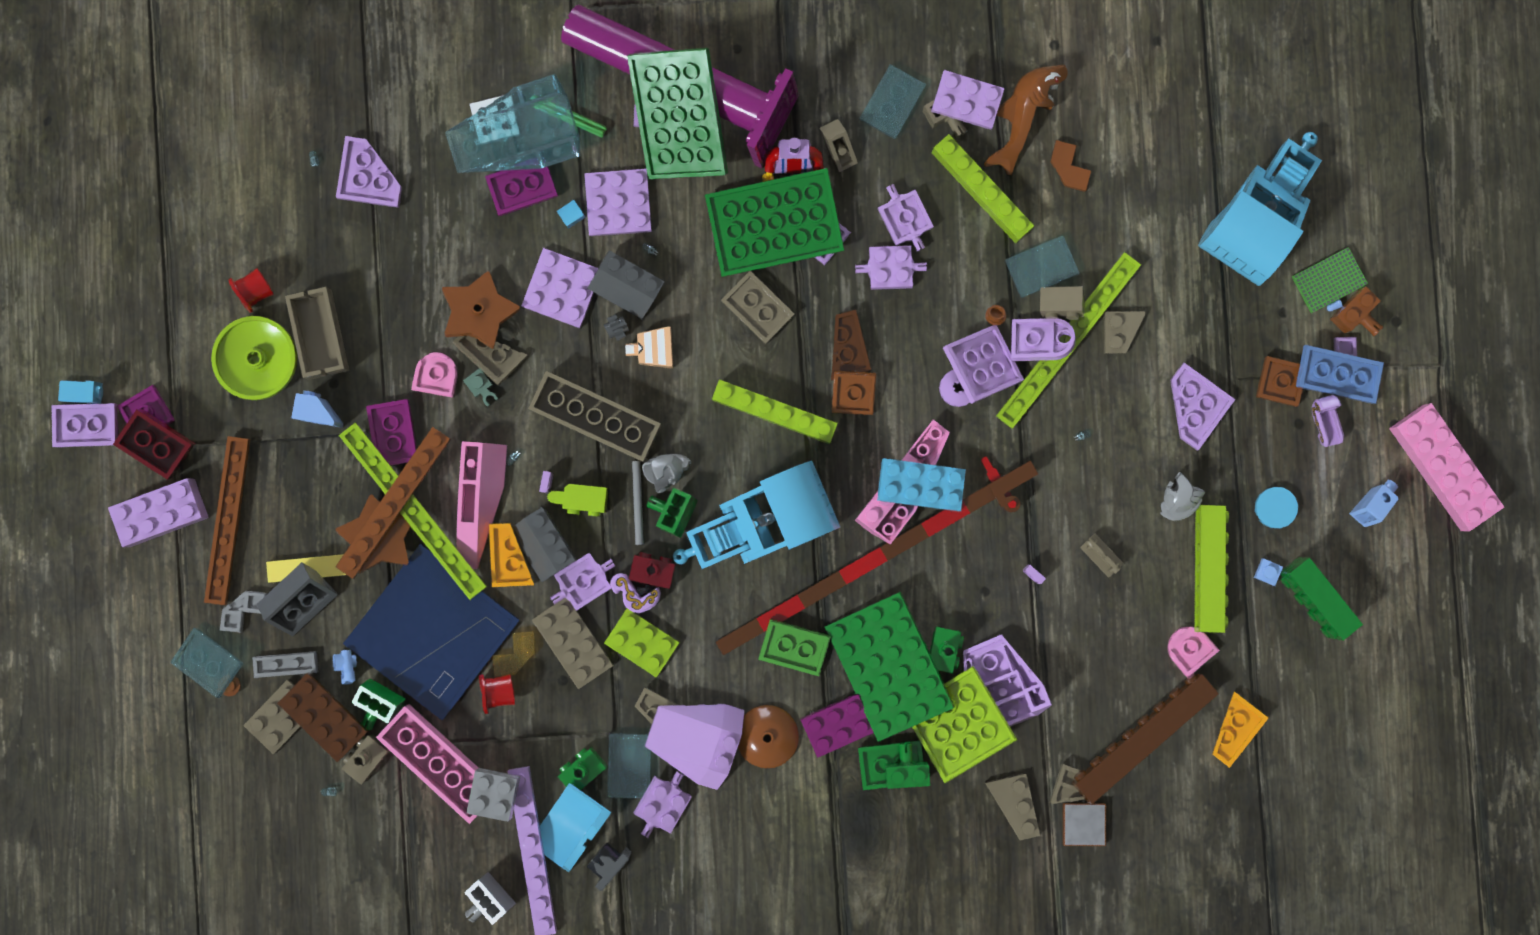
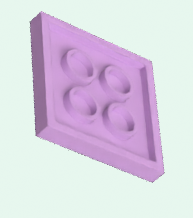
(618, 202)
(560, 288)
(983, 363)

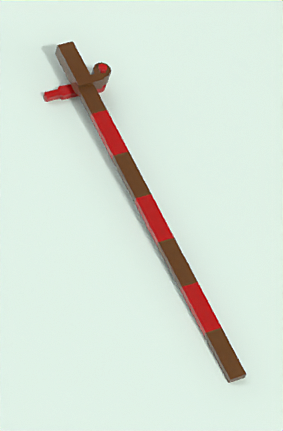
(997, 489)

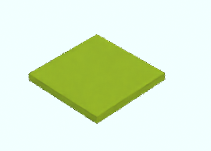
(968, 731)

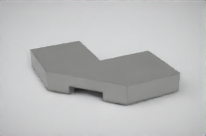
(233, 614)

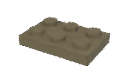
(757, 307)
(271, 723)

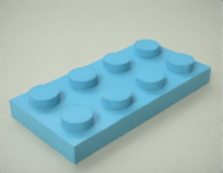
(921, 485)

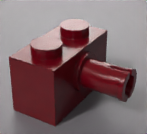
(652, 571)

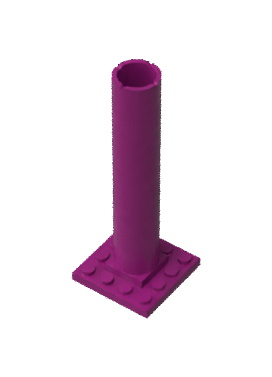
(737, 101)

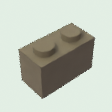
(1062, 302)

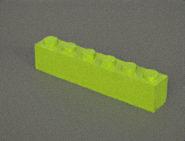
(982, 188)
(774, 411)
(1211, 569)

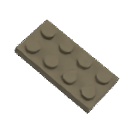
(572, 642)

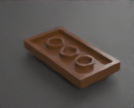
(323, 717)

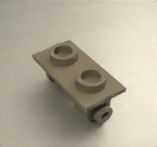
(1102, 555)

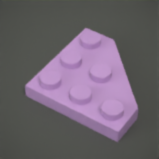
(365, 176)
(1197, 405)

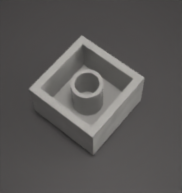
(493, 794)

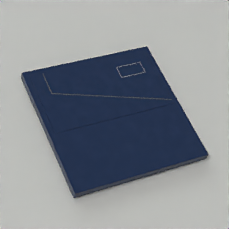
(430, 633)

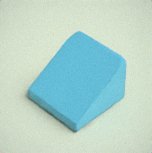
(571, 214)

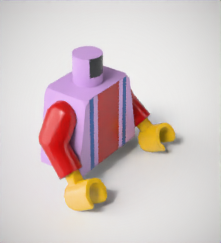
(792, 157)

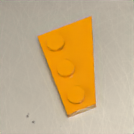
(507, 560)
(1237, 730)

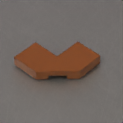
(1071, 176)

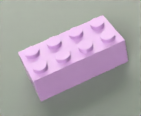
(158, 512)

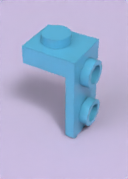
(80, 392)

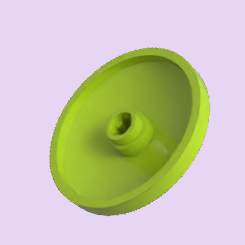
(254, 358)

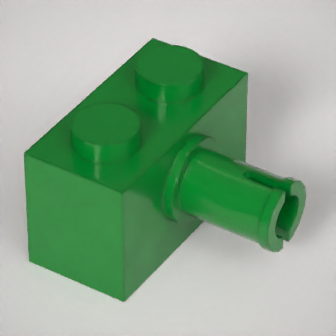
(674, 512)
(945, 647)
(378, 703)
(582, 770)
(907, 772)

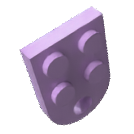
(1040, 339)

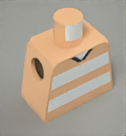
(653, 348)

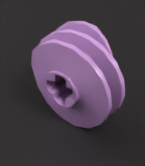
(947, 390)

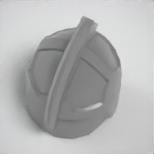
(665, 470)
(1181, 500)

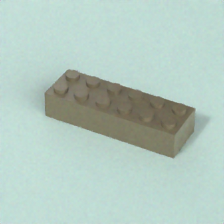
(595, 416)

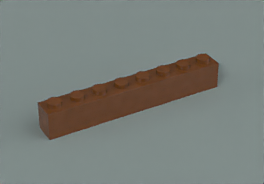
(1144, 738)

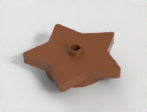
(481, 324)
(391, 547)

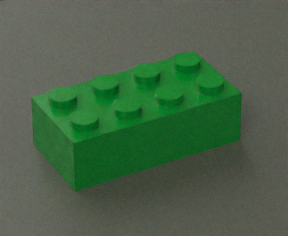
(1320, 599)

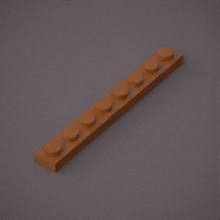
(393, 503)
(227, 520)

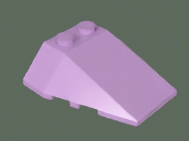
(1008, 679)
(697, 740)

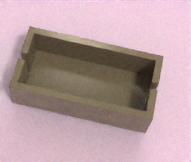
(317, 333)

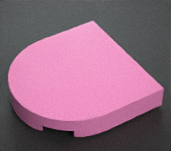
(436, 375)
(1190, 649)

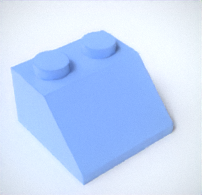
(313, 409)

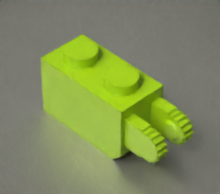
(581, 498)

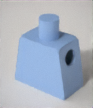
(1375, 504)

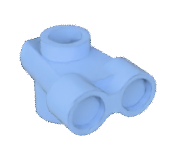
(345, 662)

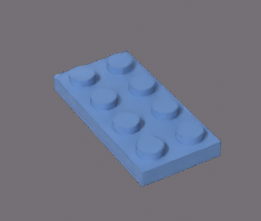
(1339, 374)

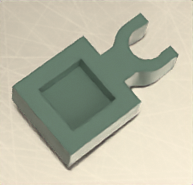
(479, 385)

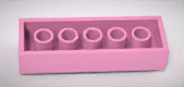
(1446, 467)
(431, 758)

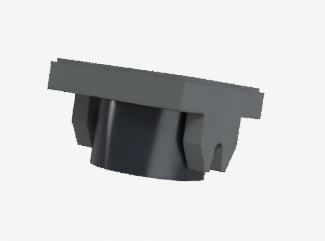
(607, 864)

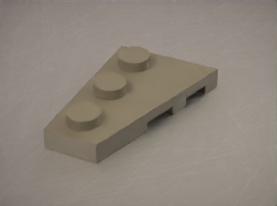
(495, 362)

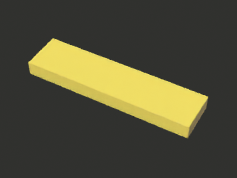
(323, 565)

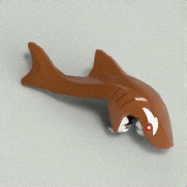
(1020, 109)

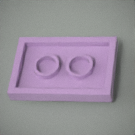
(967, 99)
(84, 425)

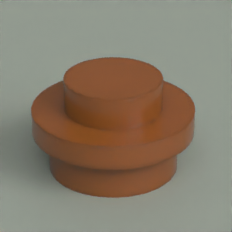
(995, 315)
(233, 688)

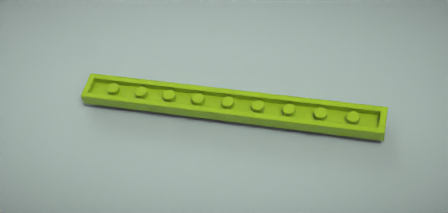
(1046, 369)
(414, 513)

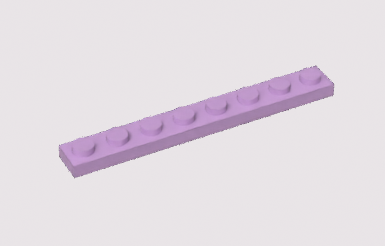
(533, 855)

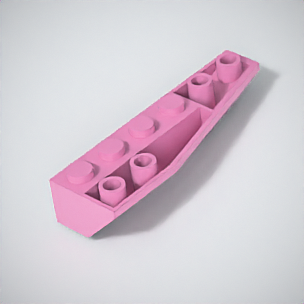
(478, 496)
(888, 519)

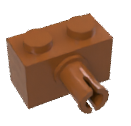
(1358, 311)

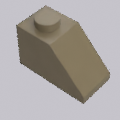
(838, 145)

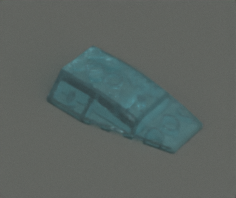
(518, 131)

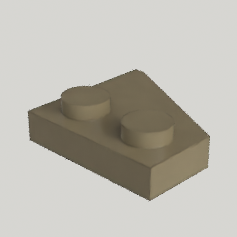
(1120, 330)
(1064, 789)

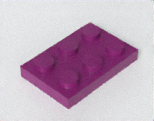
(520, 189)
(392, 430)
(836, 725)

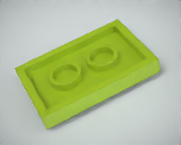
(641, 642)

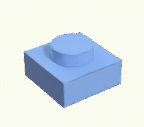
(1268, 572)

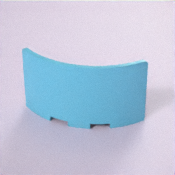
(569, 825)

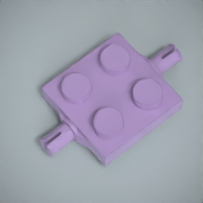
(905, 217)
(890, 267)
(582, 581)
(662, 804)

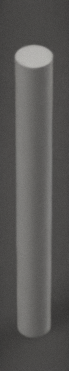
(637, 494)

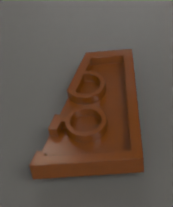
(849, 345)

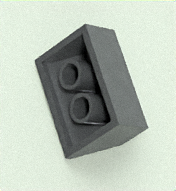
(625, 284)
(543, 544)
(296, 599)

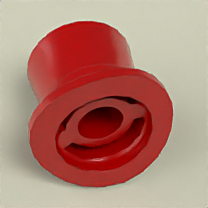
(251, 289)
(496, 692)

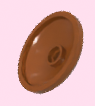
(783, 733)

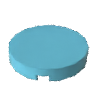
(1276, 507)

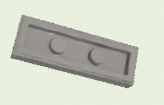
(285, 664)

